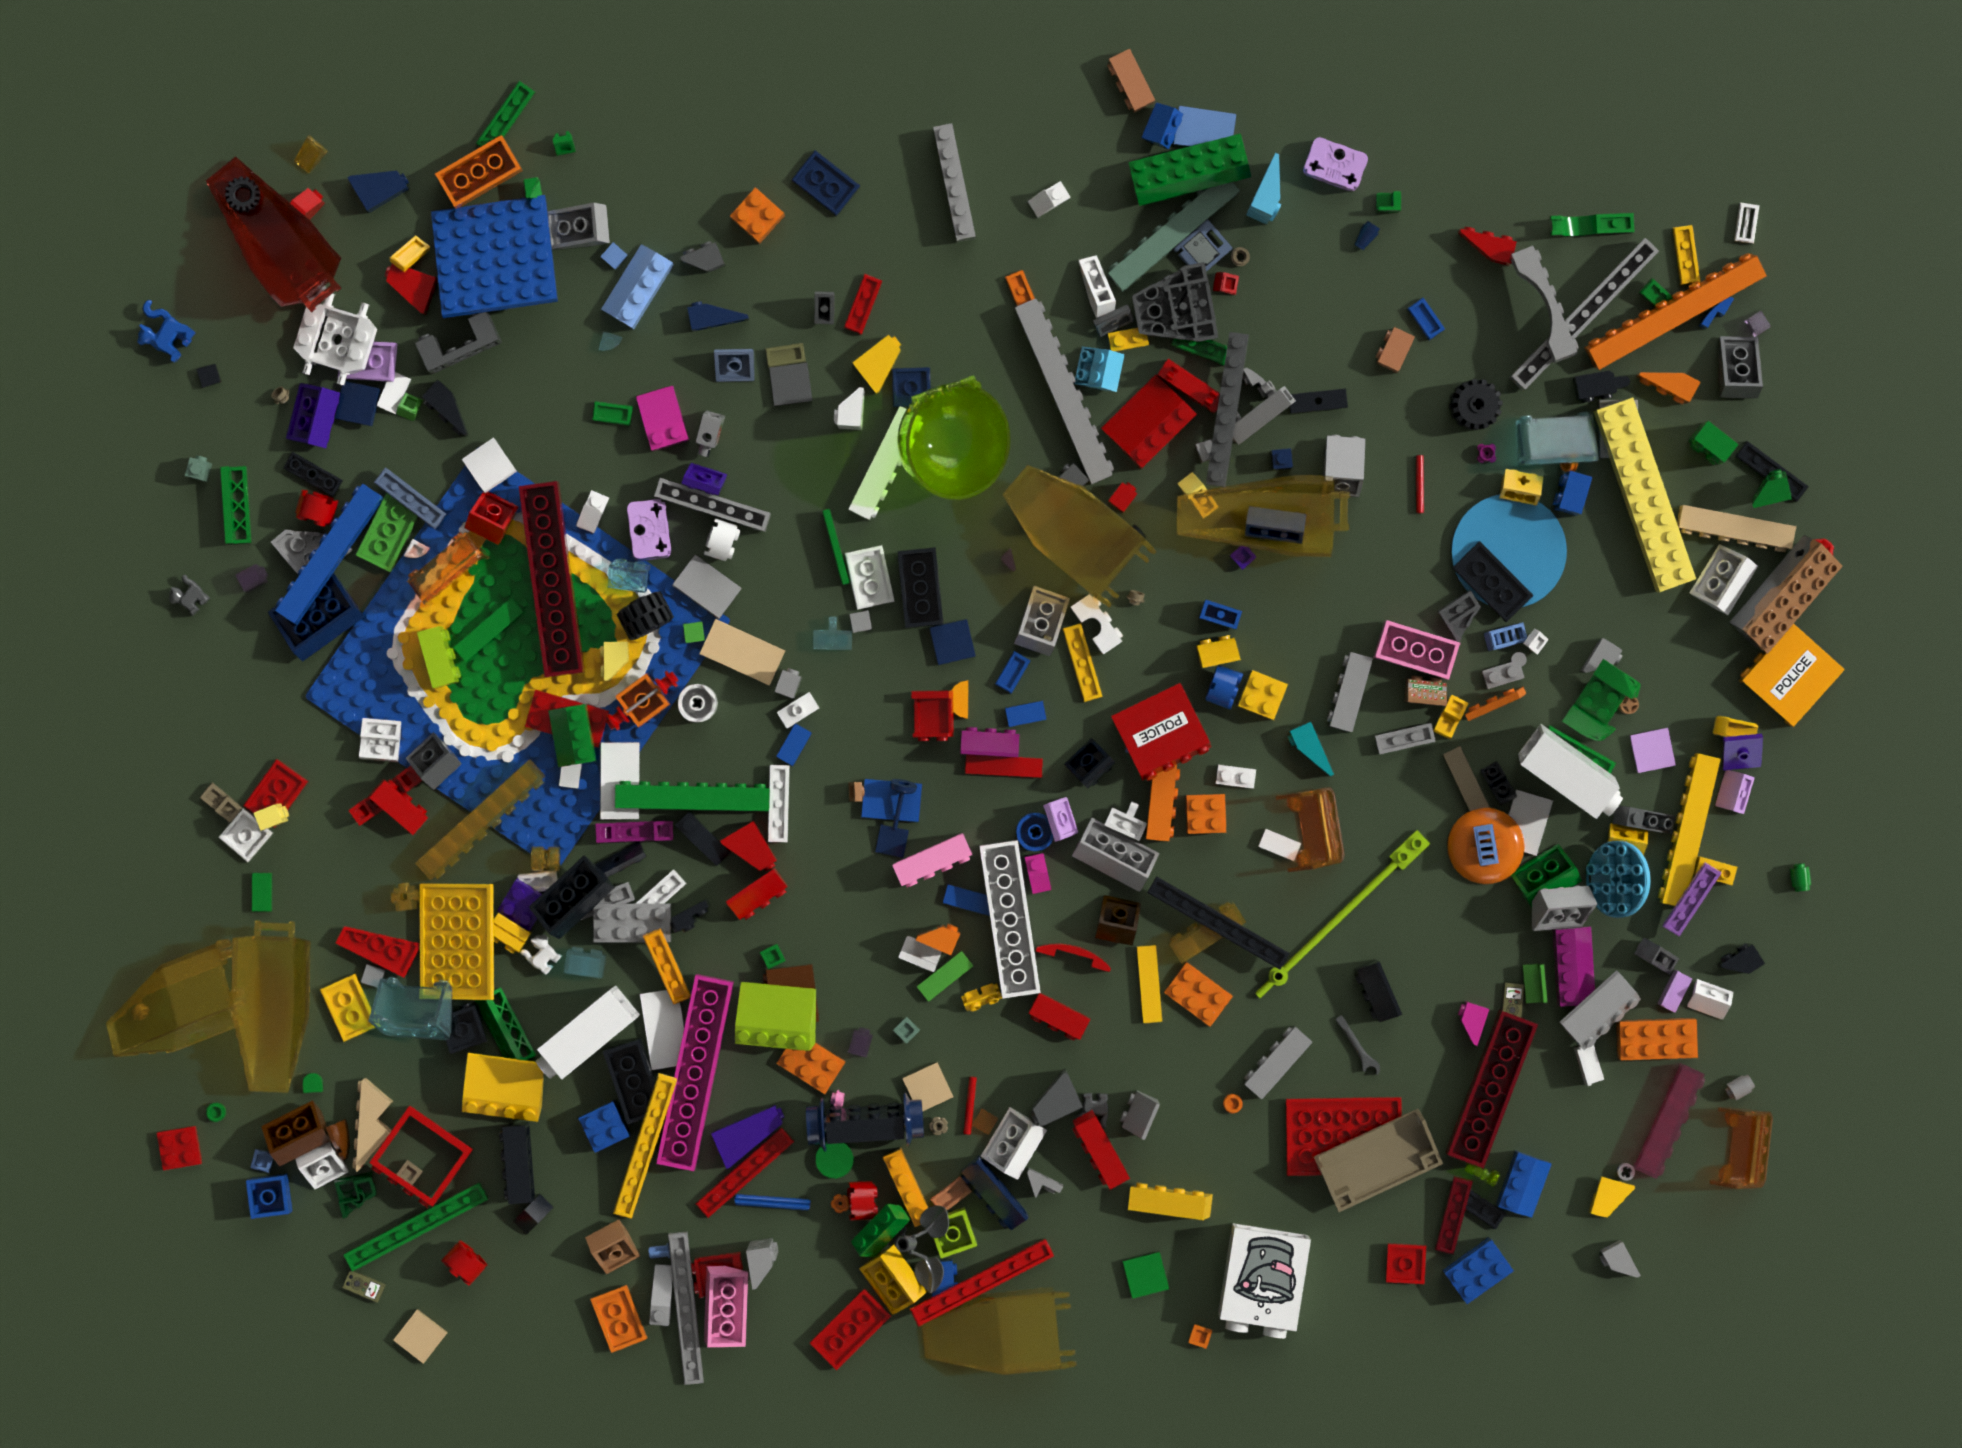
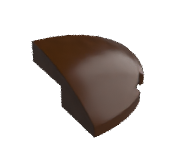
(340, 1137)

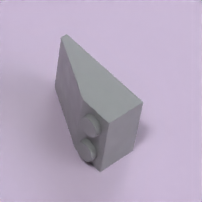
(579, 226)
(1042, 621)
(1140, 1114)

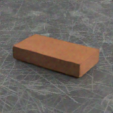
(951, 1194)

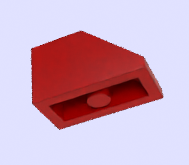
(308, 202)

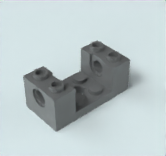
(433, 354)

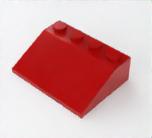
(1148, 421)

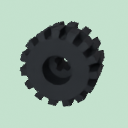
(1466, 413)
(645, 615)

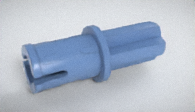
(659, 1251)

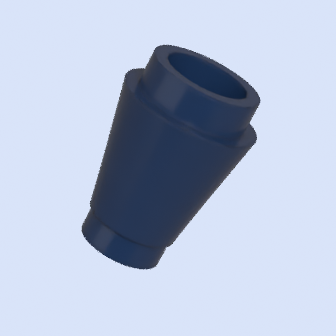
(1366, 235)

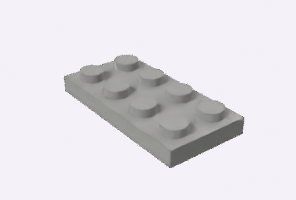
(630, 921)

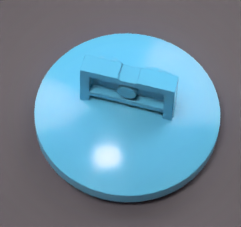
(1618, 878)

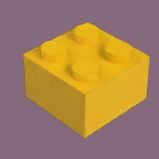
(1262, 695)

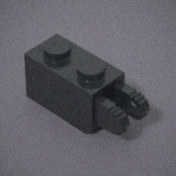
(1597, 385)

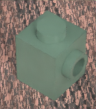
(198, 468)

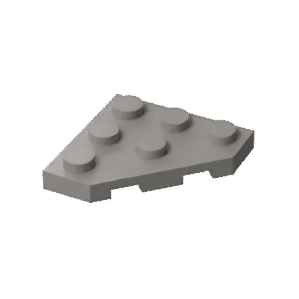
(297, 546)

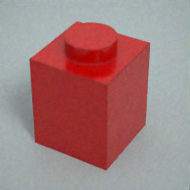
(1123, 496)

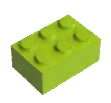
(439, 657)

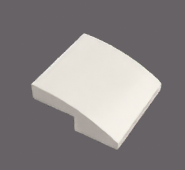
(489, 465)
(380, 740)

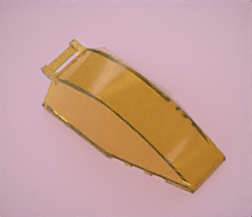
(277, 994)

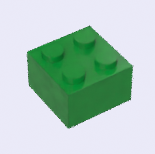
(1712, 443)

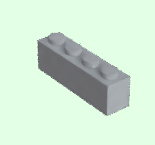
(1350, 692)
(1277, 1062)

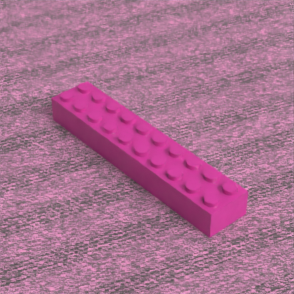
(695, 1072)

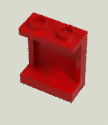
(933, 715)
(700, 1265)

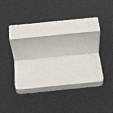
(919, 954)
(1710, 999)
(1589, 1065)

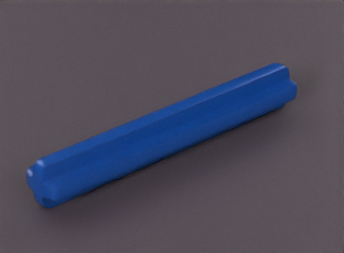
(773, 1202)

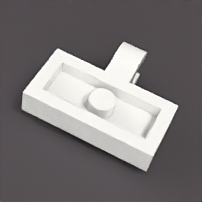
(1126, 822)

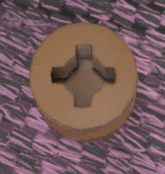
(1631, 704)

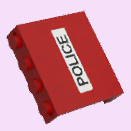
(1161, 732)

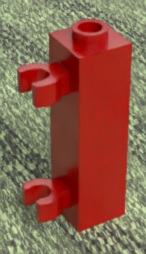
(1190, 385)

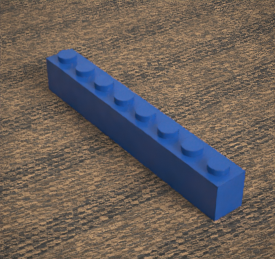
(329, 554)

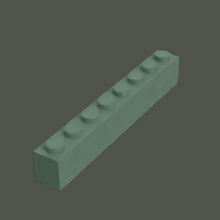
(1171, 234)

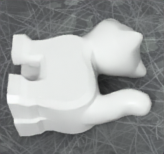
(545, 953)

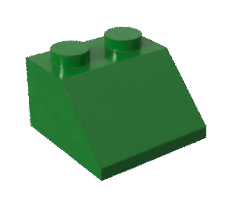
(1772, 489)

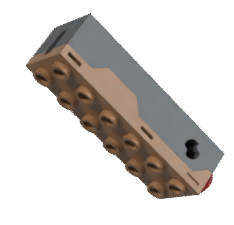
(1787, 593)

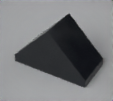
(533, 1214)

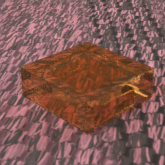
(985, 1121)

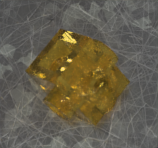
(412, 897)

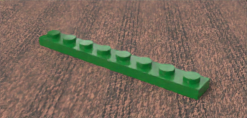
(416, 1226)

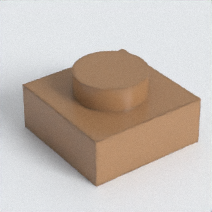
(856, 791)

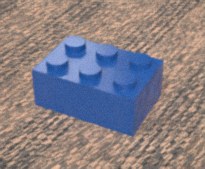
(1478, 1270)

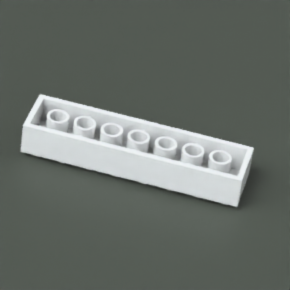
(1010, 919)

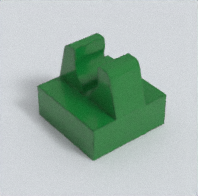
(564, 144)

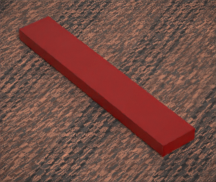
(744, 1172)

